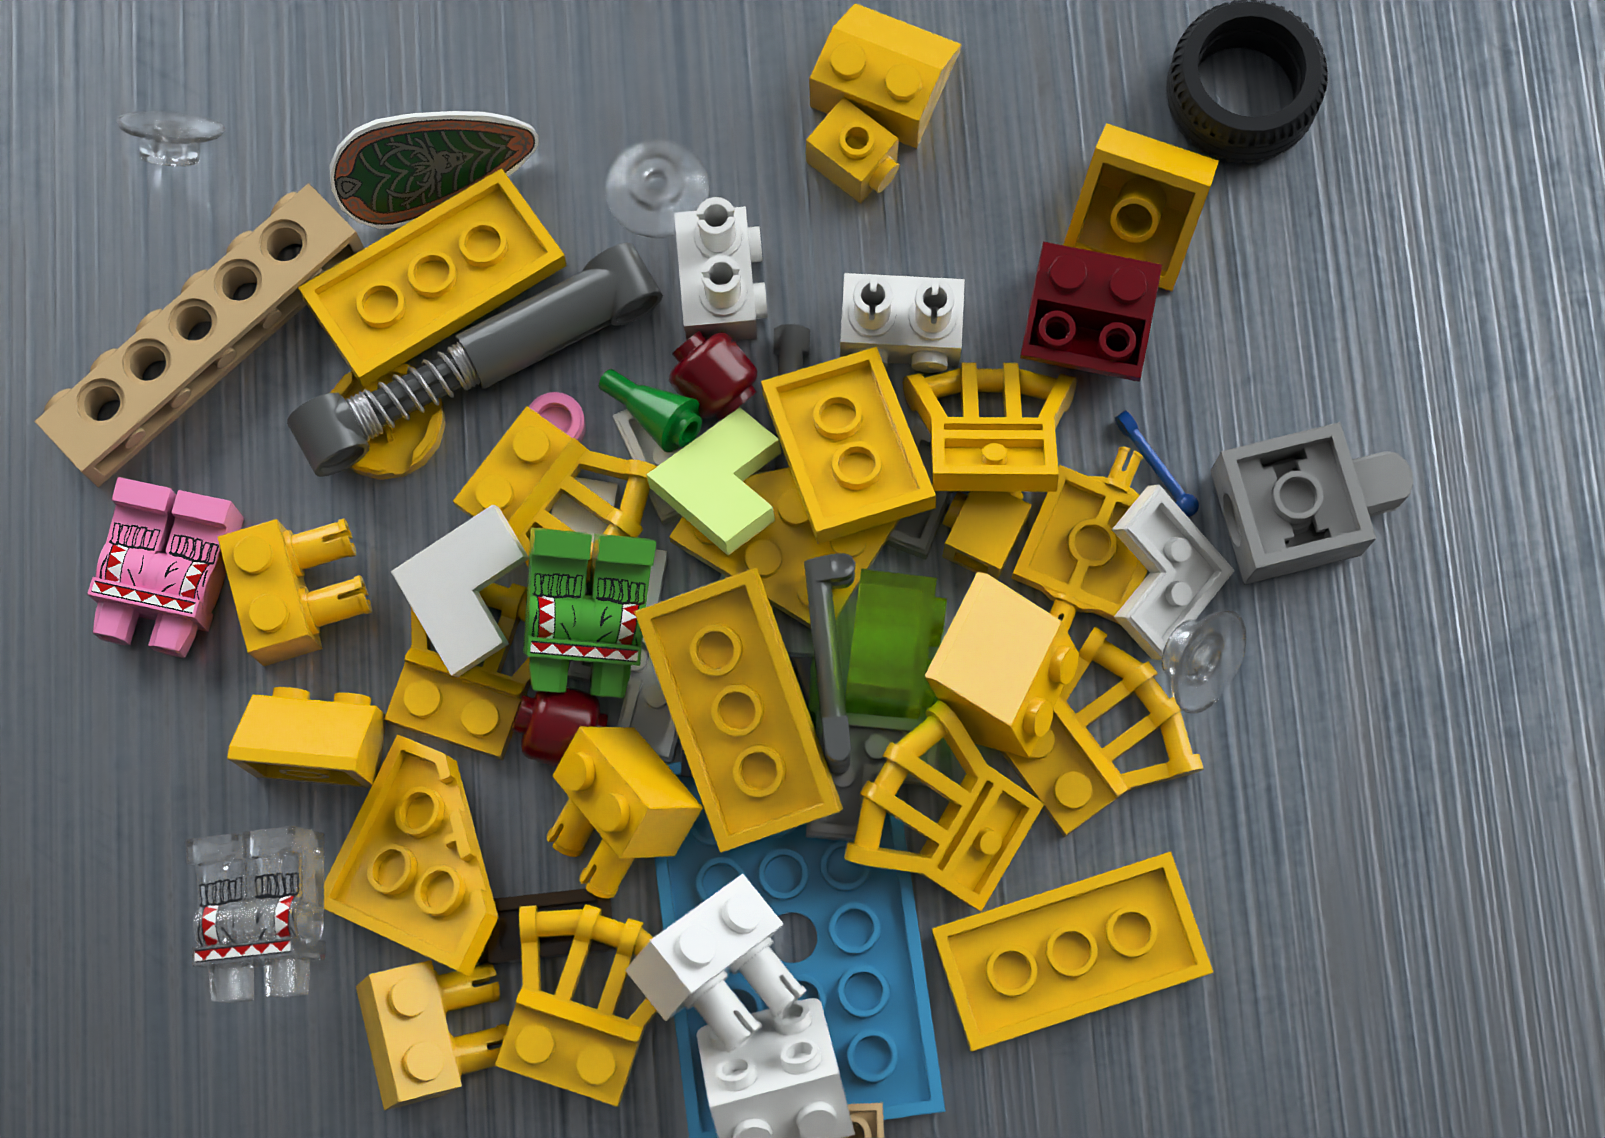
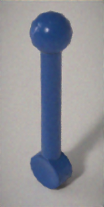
(1129, 427)

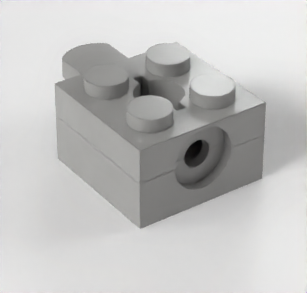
(1304, 500)

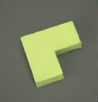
(708, 479)

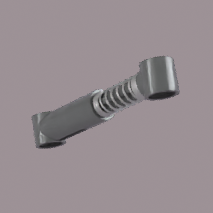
(608, 291)

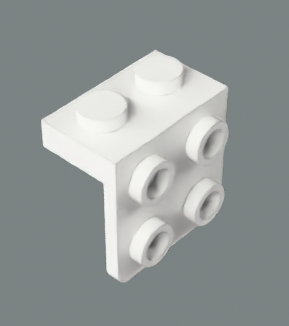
(778, 1079)

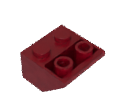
(1091, 311)

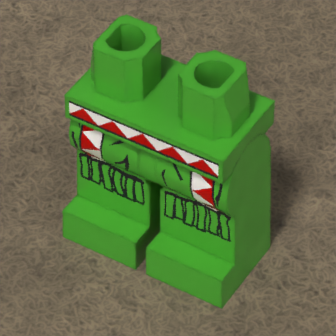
(579, 626)

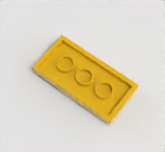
(432, 277)
(738, 710)
(1071, 951)

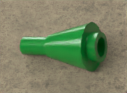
(665, 416)

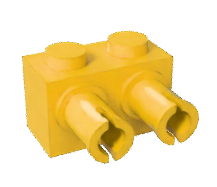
(270, 592)
(625, 795)
(410, 1034)

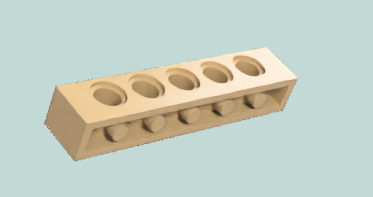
(197, 365)

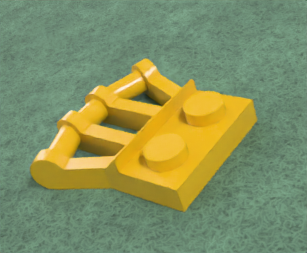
(991, 451)
(538, 465)
(468, 709)
(1072, 769)
(975, 832)
(564, 1040)

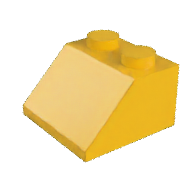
(883, 70)
(1141, 200)
(1003, 667)
(310, 739)

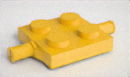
(1073, 547)

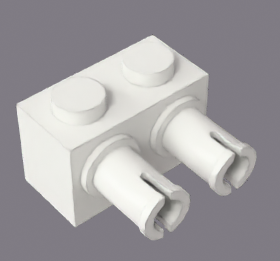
(716, 271)
(904, 318)
(696, 954)

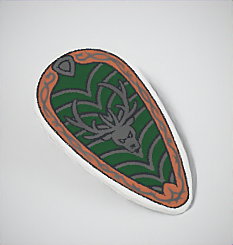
(418, 160)

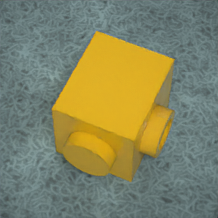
(853, 151)
(984, 529)

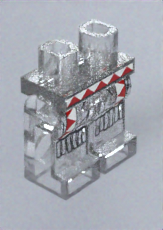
(258, 909)

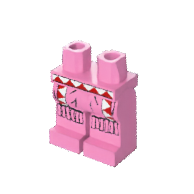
(161, 565)

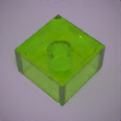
(891, 642)

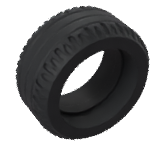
(1259, 28)

